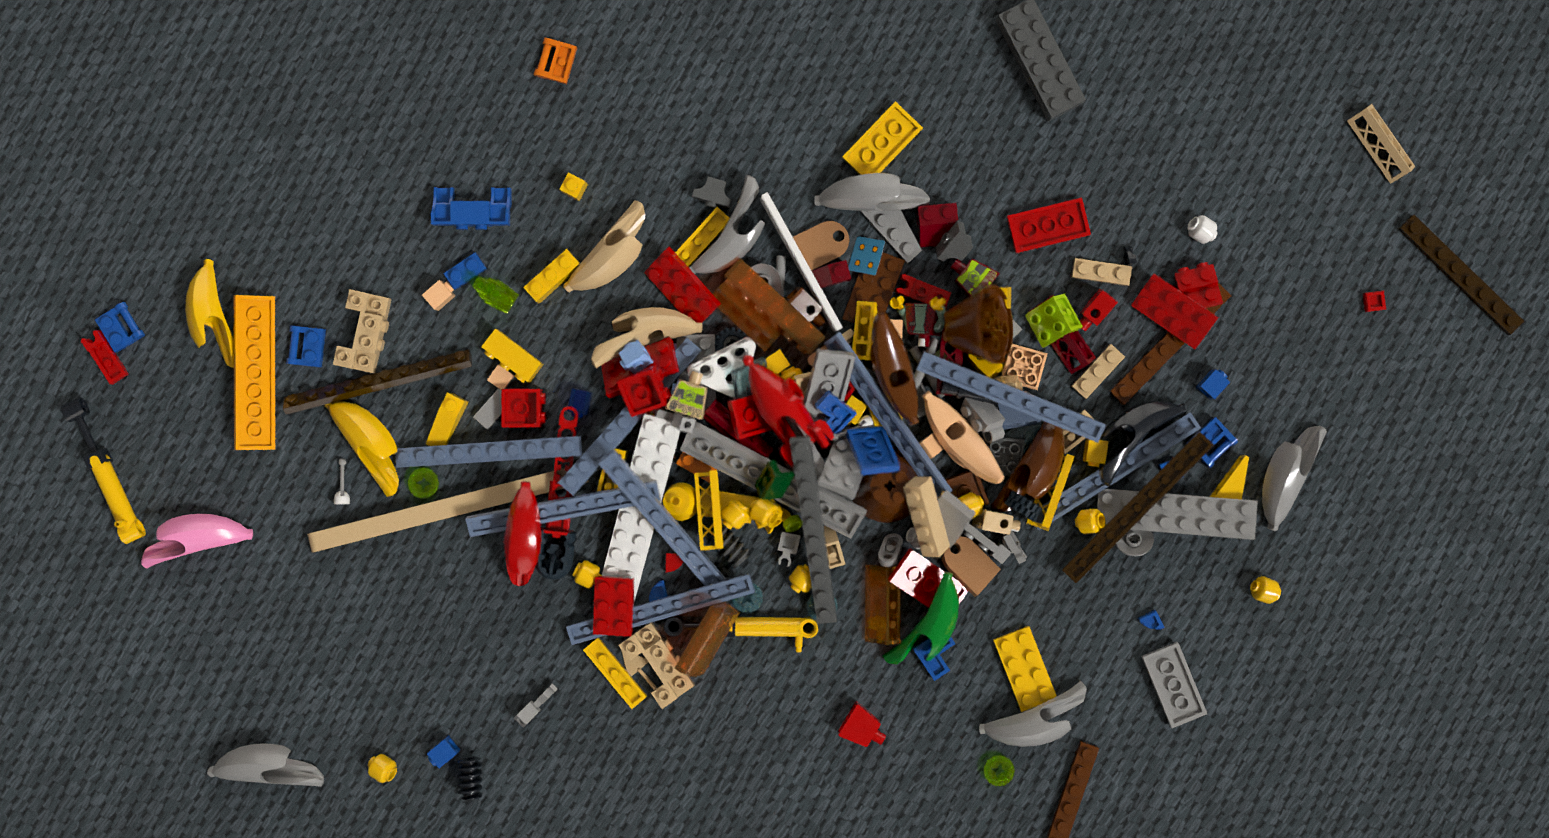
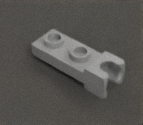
(998, 551)

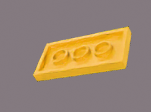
(883, 141)
(1024, 668)

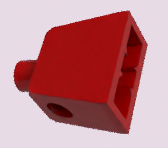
(1103, 303)
(861, 727)

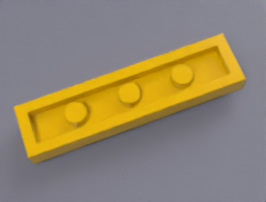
(702, 236)
(615, 673)

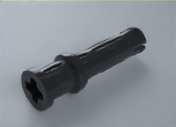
(958, 392)

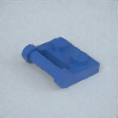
(114, 329)
(312, 346)
(1214, 431)

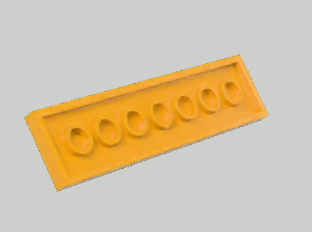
(254, 372)

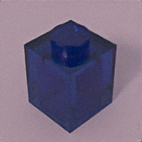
(581, 401)

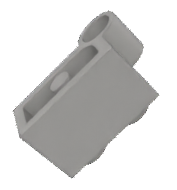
(984, 418)

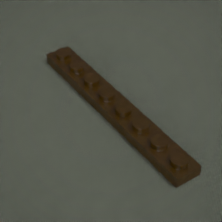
(1461, 274)

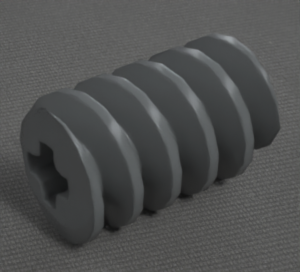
(732, 548)

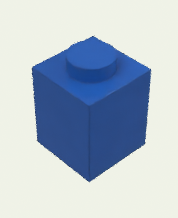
(1213, 383)
(443, 752)

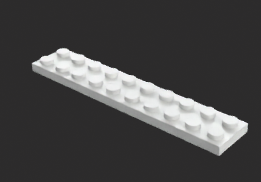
(632, 530)

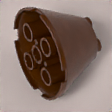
(981, 325)
(885, 504)

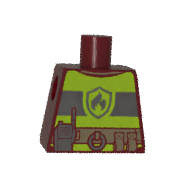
(973, 276)

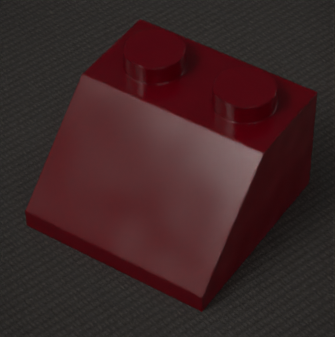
(934, 222)

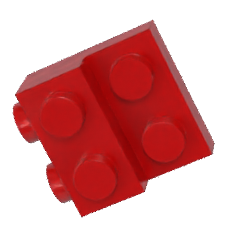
(1200, 284)
(644, 391)
(522, 408)

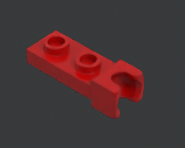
(921, 291)
(105, 357)

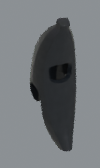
(1135, 425)

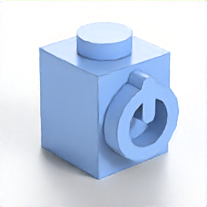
(635, 357)

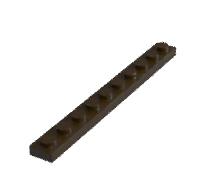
(377, 381)
(1138, 506)

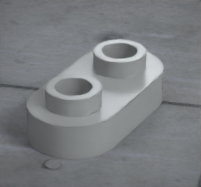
(889, 554)

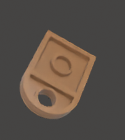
(819, 245)
(970, 565)

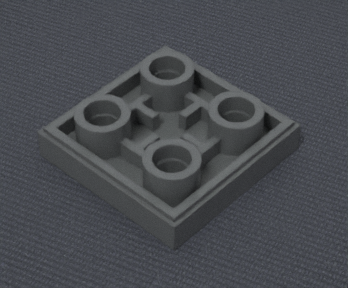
(1007, 453)

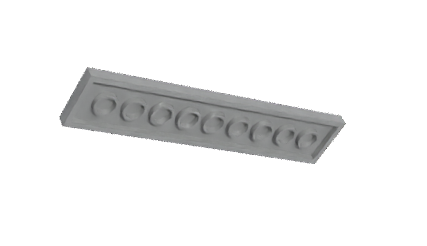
(748, 465)

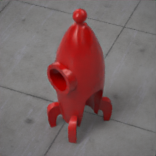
(781, 398)

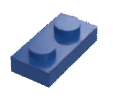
(465, 271)

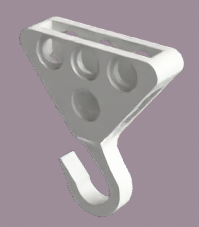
(716, 376)

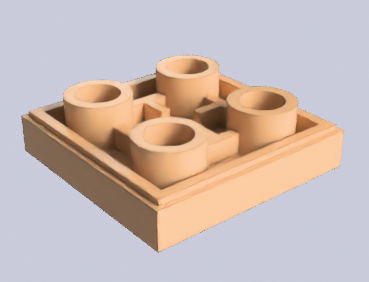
(1026, 364)

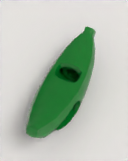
(937, 623)

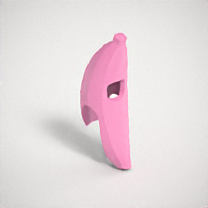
(192, 534)

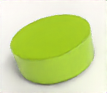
(792, 523)

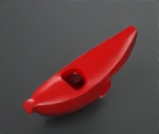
(522, 535)

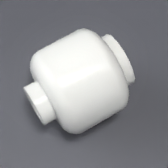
(1202, 229)

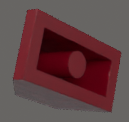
(832, 274)

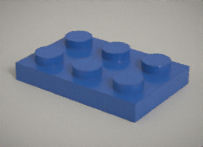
(872, 450)

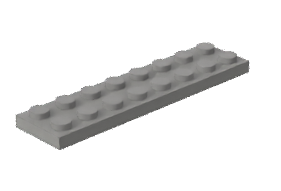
(1187, 514)

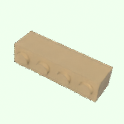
(926, 516)

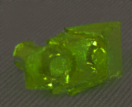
(495, 293)

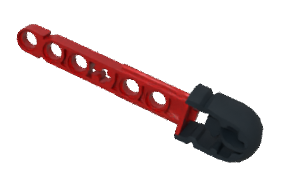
(553, 566)

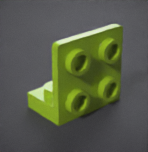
(1053, 320)

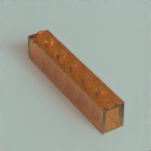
(774, 306)

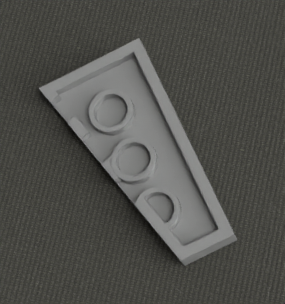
(895, 231)

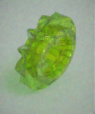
(418, 490)
(1003, 777)

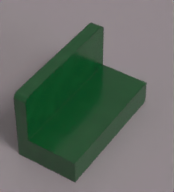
(773, 483)

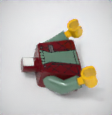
(921, 319)

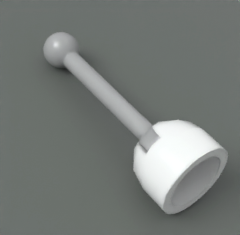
(864, 422)
(342, 497)

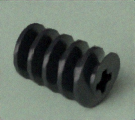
(470, 778)

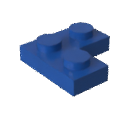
(837, 412)
(936, 666)

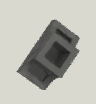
(713, 193)
(954, 243)

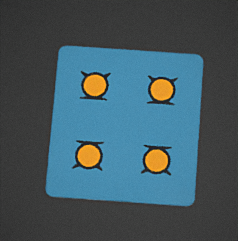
(866, 255)

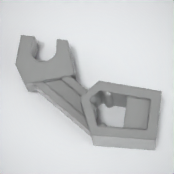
(679, 421)
(532, 708)

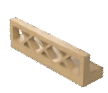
(1386, 138)

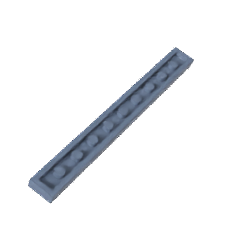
(1011, 396)
(890, 418)
(620, 428)
(489, 451)
(1139, 456)
(559, 509)
(660, 518)
(673, 605)

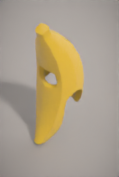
(205, 309)
(369, 441)

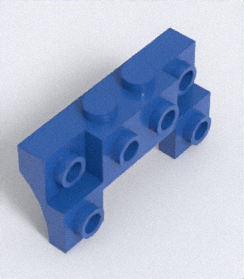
(471, 213)

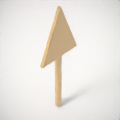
(635, 666)

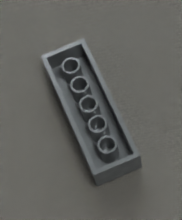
(1040, 59)

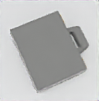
(955, 515)

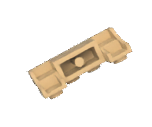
(369, 332)
(662, 660)

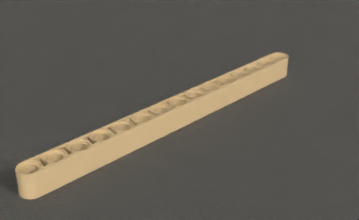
(427, 513)

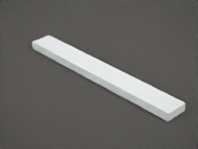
(800, 262)

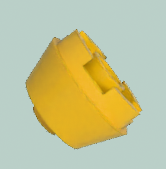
(680, 501)

